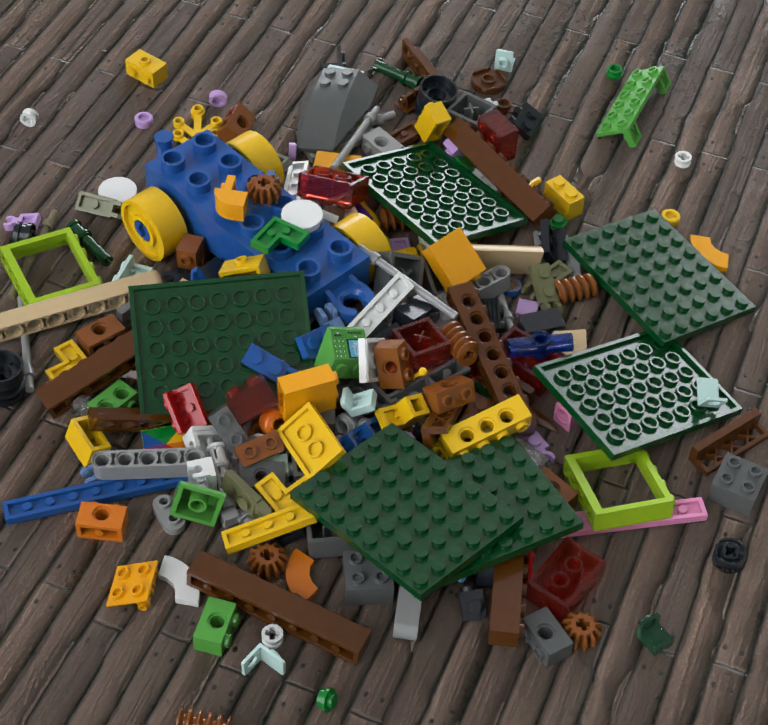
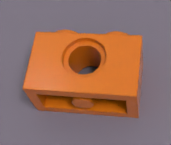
(102, 521)

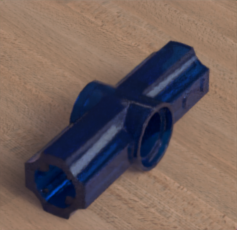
(540, 344)

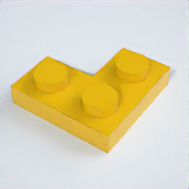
(69, 355)
(275, 493)

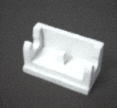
(201, 437)
(202, 473)

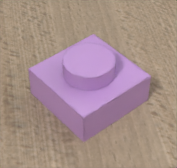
(451, 149)

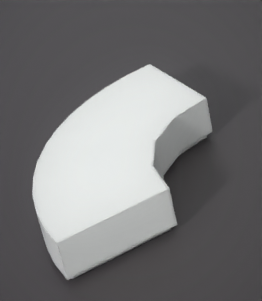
(175, 573)

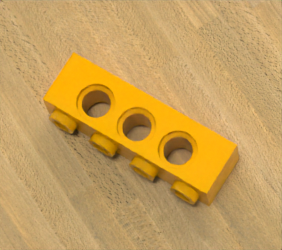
(491, 418)

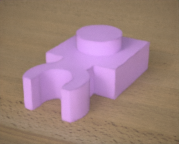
(24, 218)
(541, 445)

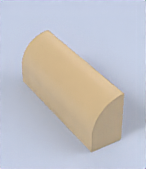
(513, 256)

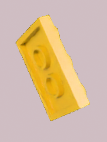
(310, 441)

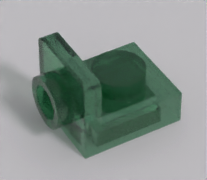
(653, 634)

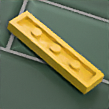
(266, 528)

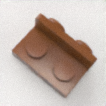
(259, 449)

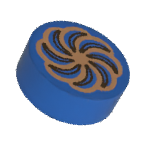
(515, 288)

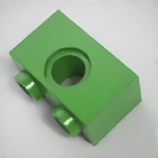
(216, 613)

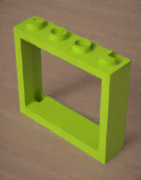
(38, 244)
(619, 515)

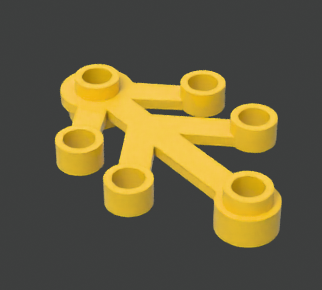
(197, 114)

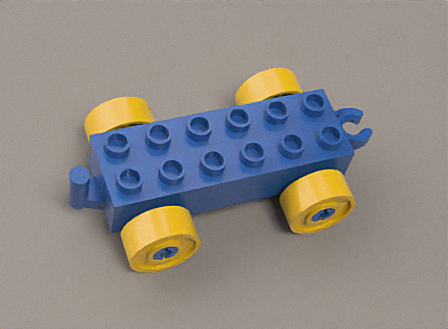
(183, 201)

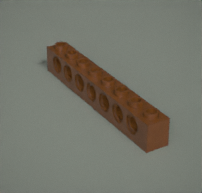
(467, 294)

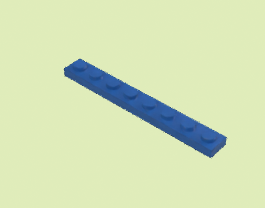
(70, 498)

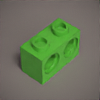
(116, 396)

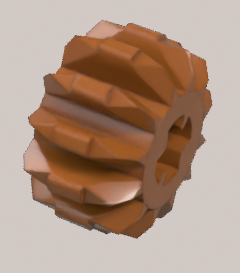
(264, 189)
(267, 560)
(582, 630)

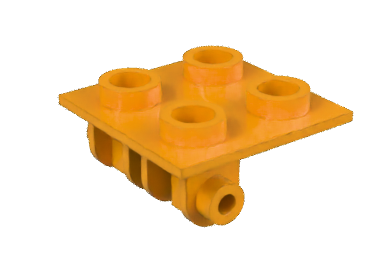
(134, 585)

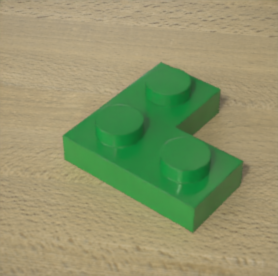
(277, 232)

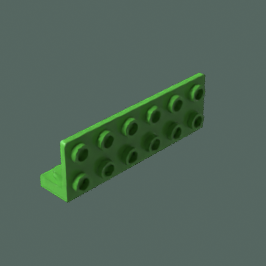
(631, 102)

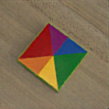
(162, 438)

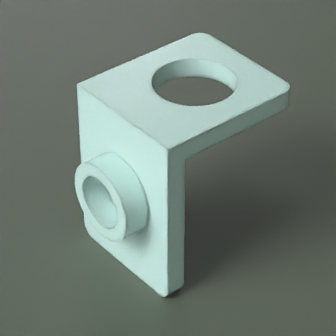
(504, 60)
(709, 393)
(268, 656)

